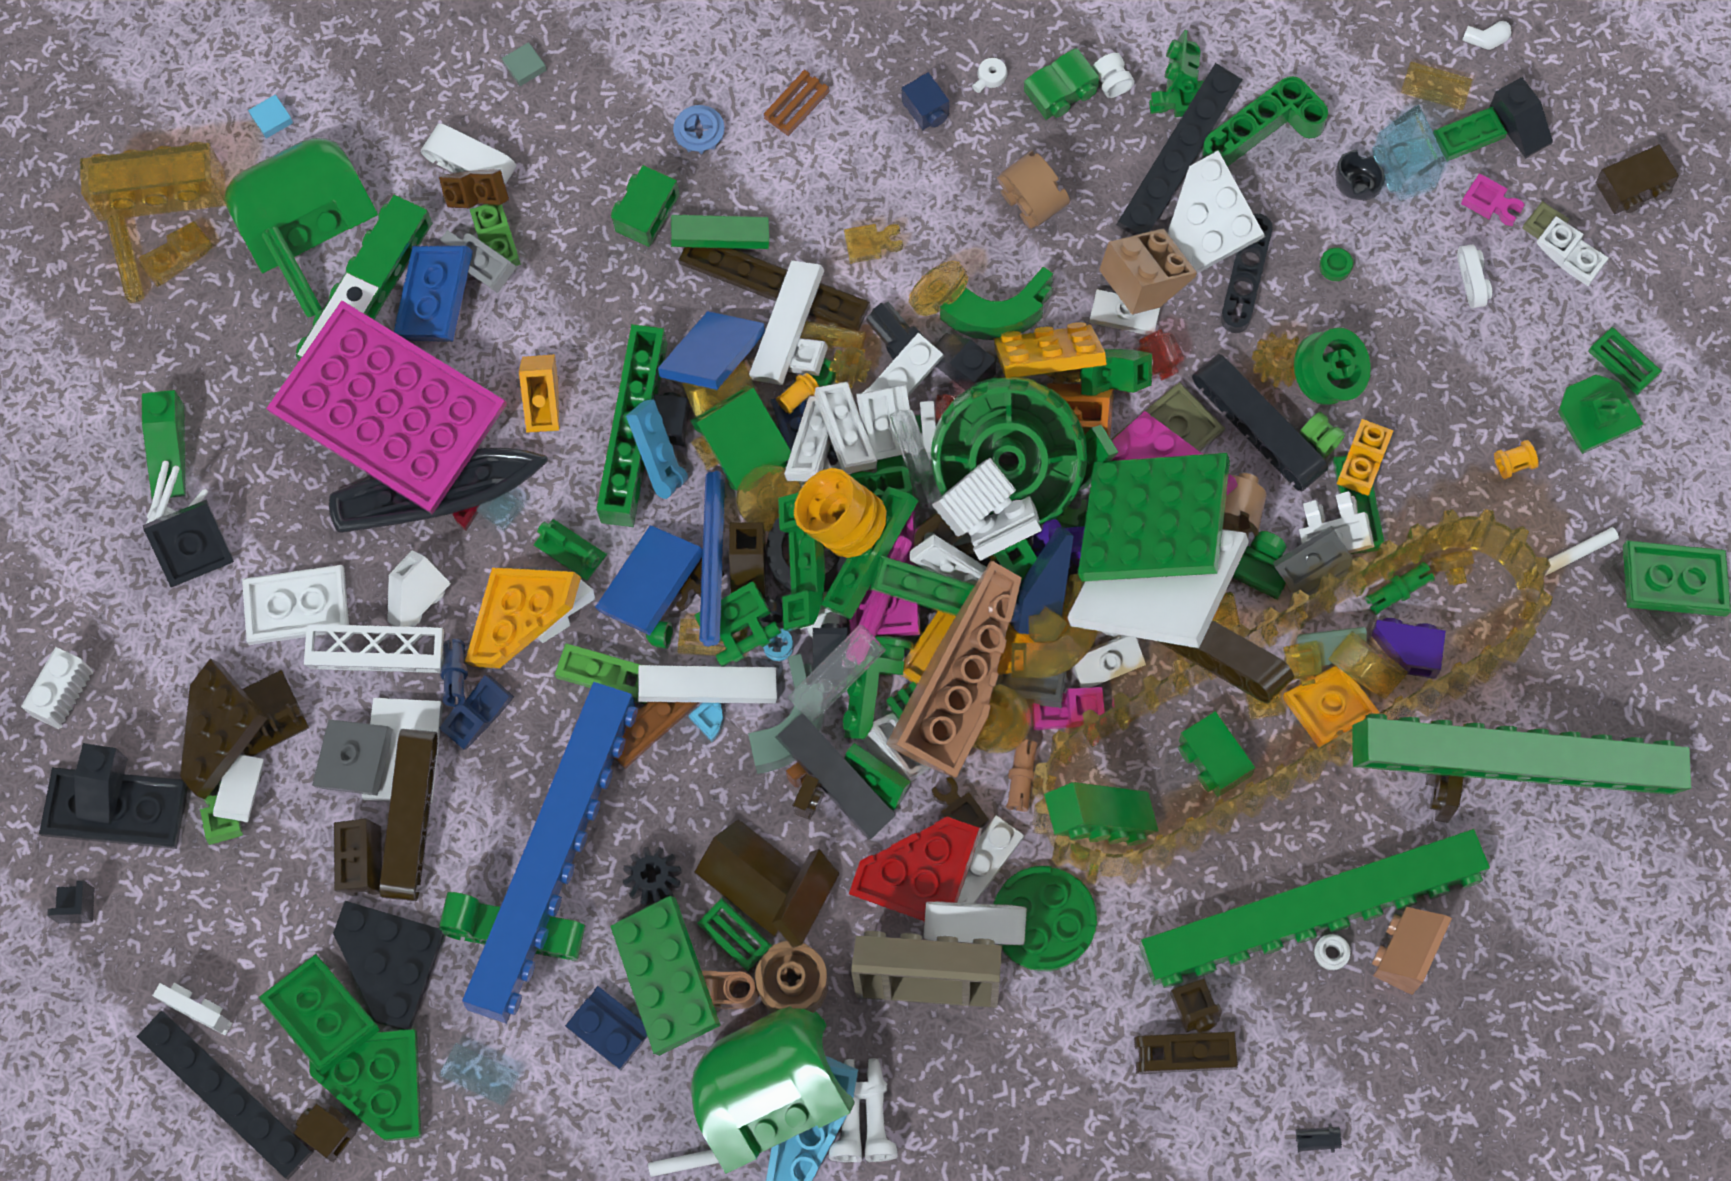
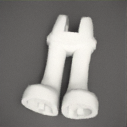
(877, 1145)

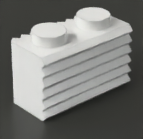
(974, 498)
(57, 688)

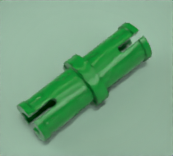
(1400, 588)

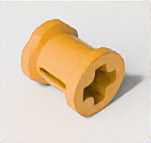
(1516, 459)

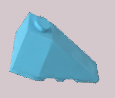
(803, 1154)

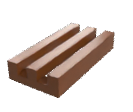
(812, 83)

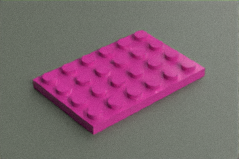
(387, 406)

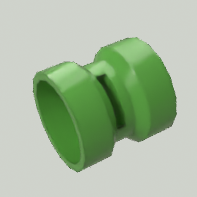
(1322, 434)

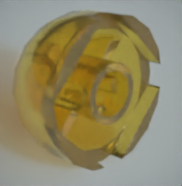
(1006, 723)

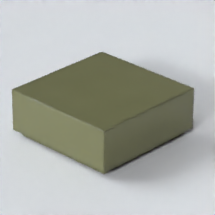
(1541, 219)

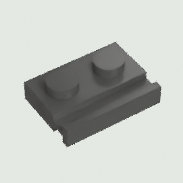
(1312, 560)

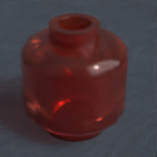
(1165, 353)

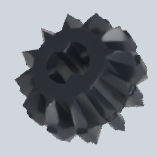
(640, 871)

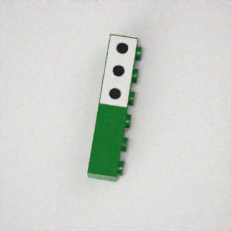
(377, 265)

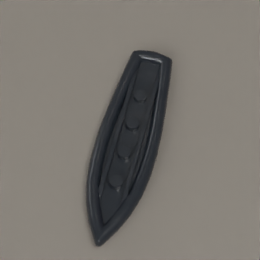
(483, 479)

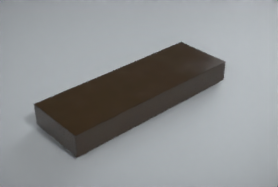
(805, 898)

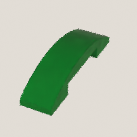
(806, 570)

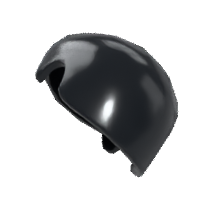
(1366, 170)

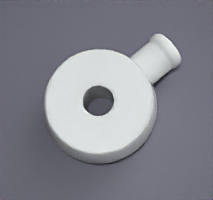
(989, 79)

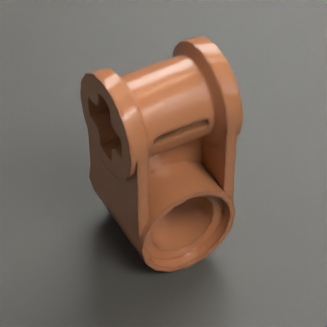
(721, 989)

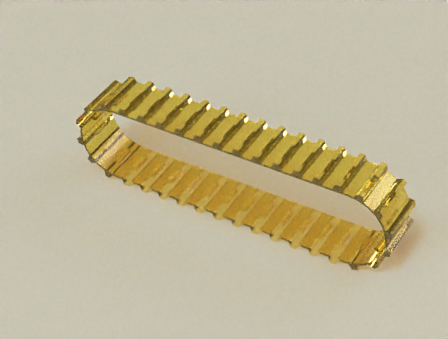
(1467, 532)

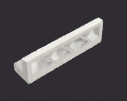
(374, 661)

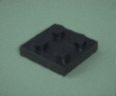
(188, 543)

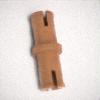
(1021, 776)

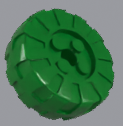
(1020, 419)

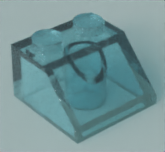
(1409, 155)

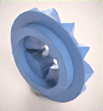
(687, 122)

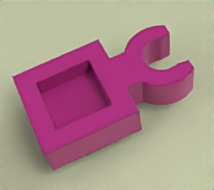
(1488, 198)

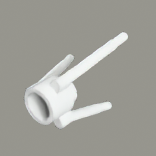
(159, 505)

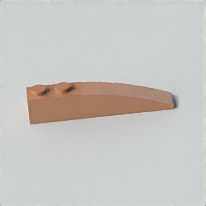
(959, 680)

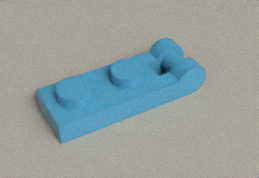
(656, 449)

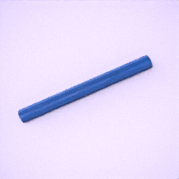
(712, 559)

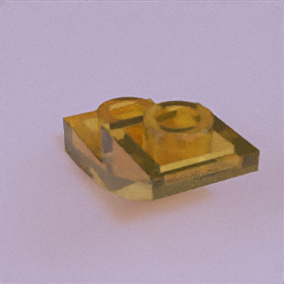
(180, 251)
(1367, 666)

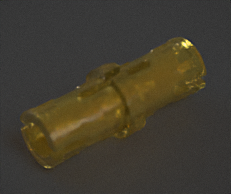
(833, 335)

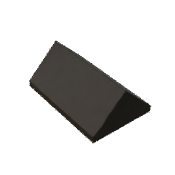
(748, 873)

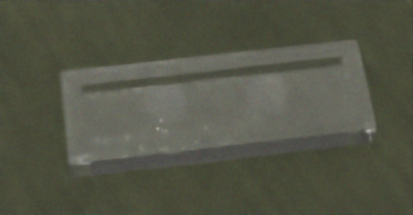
(915, 458)
(836, 673)

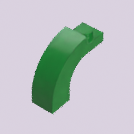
(990, 319)

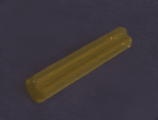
(125, 258)

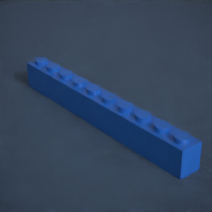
(550, 854)

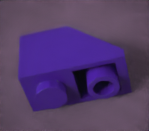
(1412, 647)

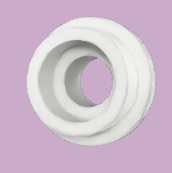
(1332, 941)

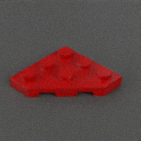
(919, 868)

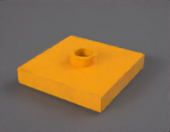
(1329, 704)

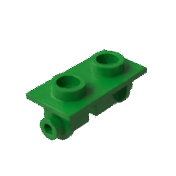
(1183, 64)
(569, 549)

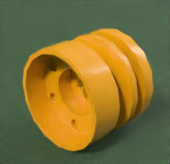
(840, 513)

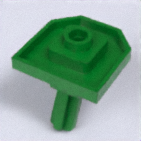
(1597, 412)

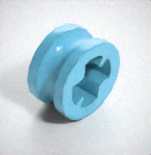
(786, 650)

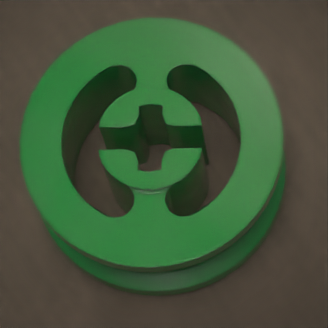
(1317, 370)

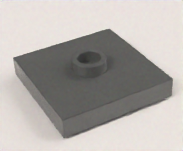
(352, 757)

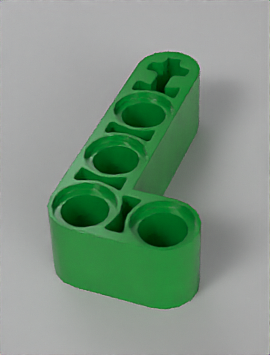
(1259, 127)
(470, 919)

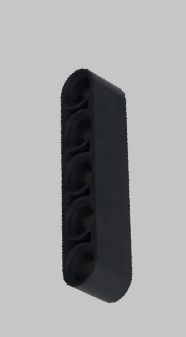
(1260, 421)

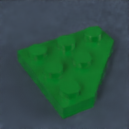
(380, 1084)

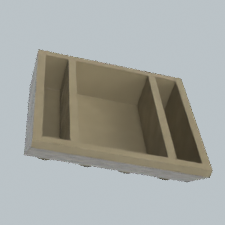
(926, 969)

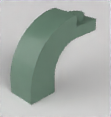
(766, 749)

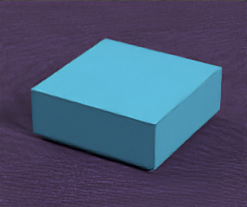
(270, 116)

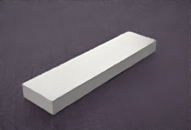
(786, 322)
(706, 684)

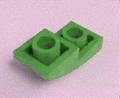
(494, 230)

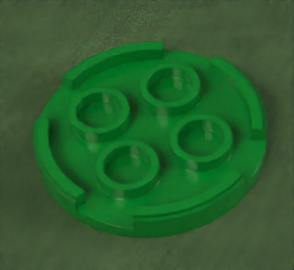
(1058, 917)

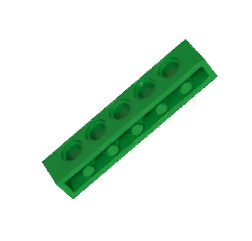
(623, 462)

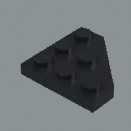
(388, 960)

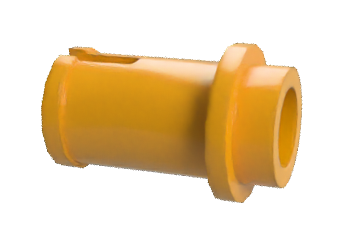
(797, 392)

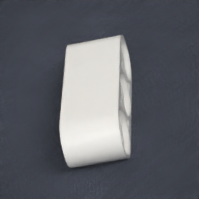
(462, 153)
(972, 921)

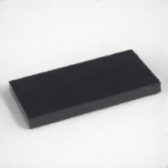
(145, 814)

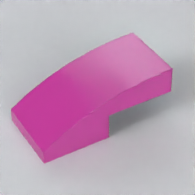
(1074, 704)

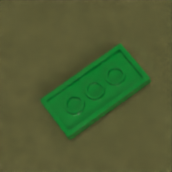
(665, 976)

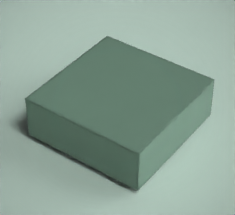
(524, 64)

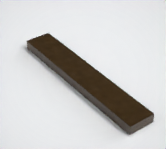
(767, 279)

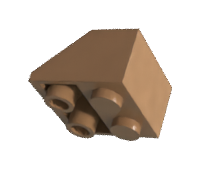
(1146, 270)

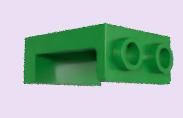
(742, 435)

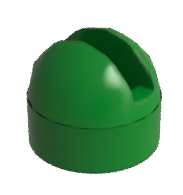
(661, 635)

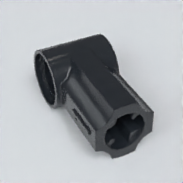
(891, 328)

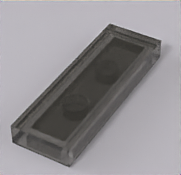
(1663, 625)

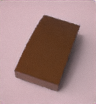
(474, 188)

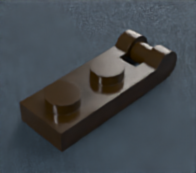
(1187, 1052)

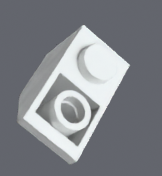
(413, 589)

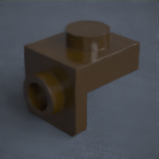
(1196, 1006)

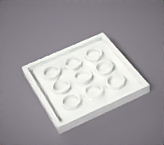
(1160, 607)

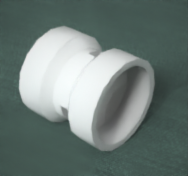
(1113, 75)

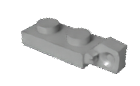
(485, 262)

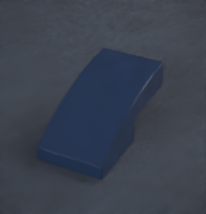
(477, 712)

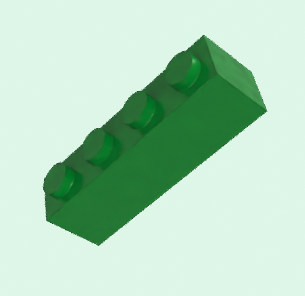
(1101, 813)

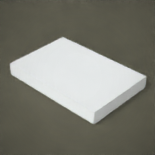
(284, 603)
(397, 715)

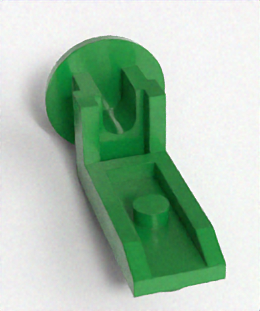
(863, 692)

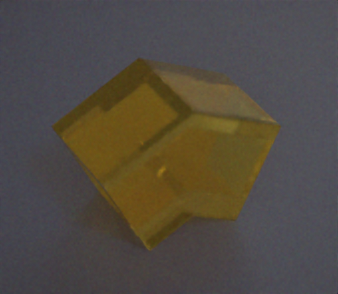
(1046, 626)

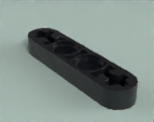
(1249, 274)

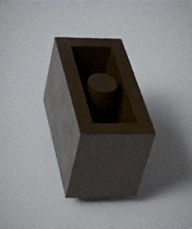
(1637, 179)

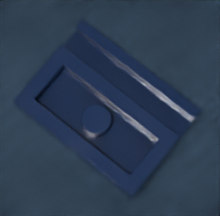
(608, 1028)

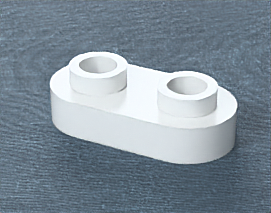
(1471, 265)

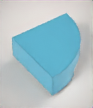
(708, 719)

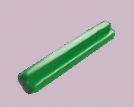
(291, 271)

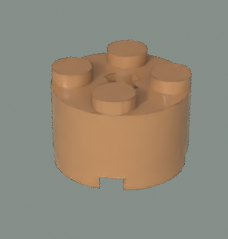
(1033, 188)
(1245, 505)
(785, 960)

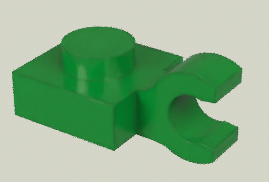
(1176, 100)

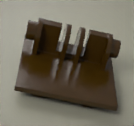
(282, 711)

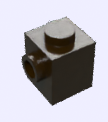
(324, 1131)

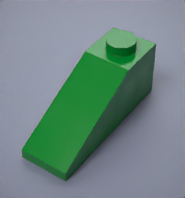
(164, 437)

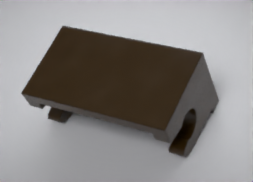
(357, 857)

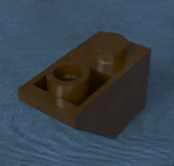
(747, 555)

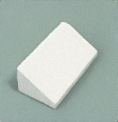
(876, 742)

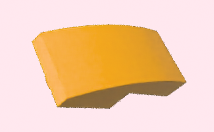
(1364, 457)

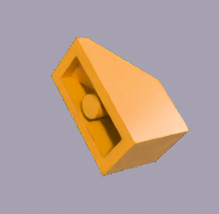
(540, 393)

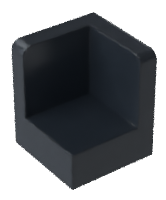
(73, 904)

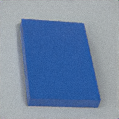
(433, 293)
(711, 350)
(649, 580)

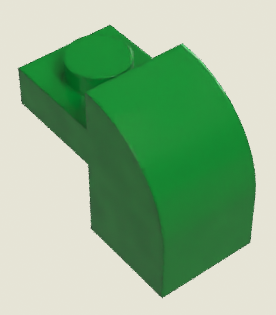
(1123, 371)

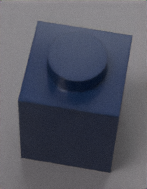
(925, 101)

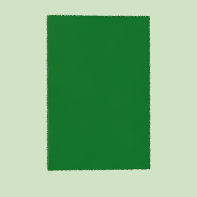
(1676, 578)
(319, 1014)

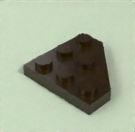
(217, 727)

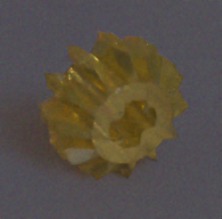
(1273, 349)

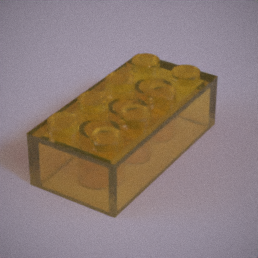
(153, 181)

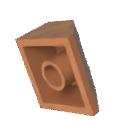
(1410, 948)

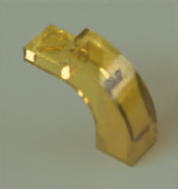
(1057, 656)

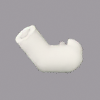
(1490, 37)

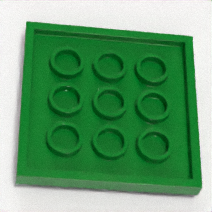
(1155, 517)

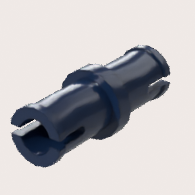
(454, 672)

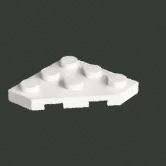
(1212, 215)

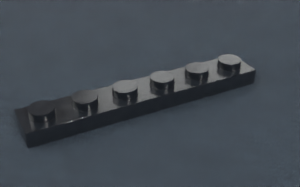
(1179, 151)
(224, 1095)

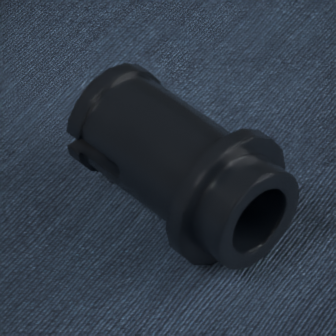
(1318, 1139)

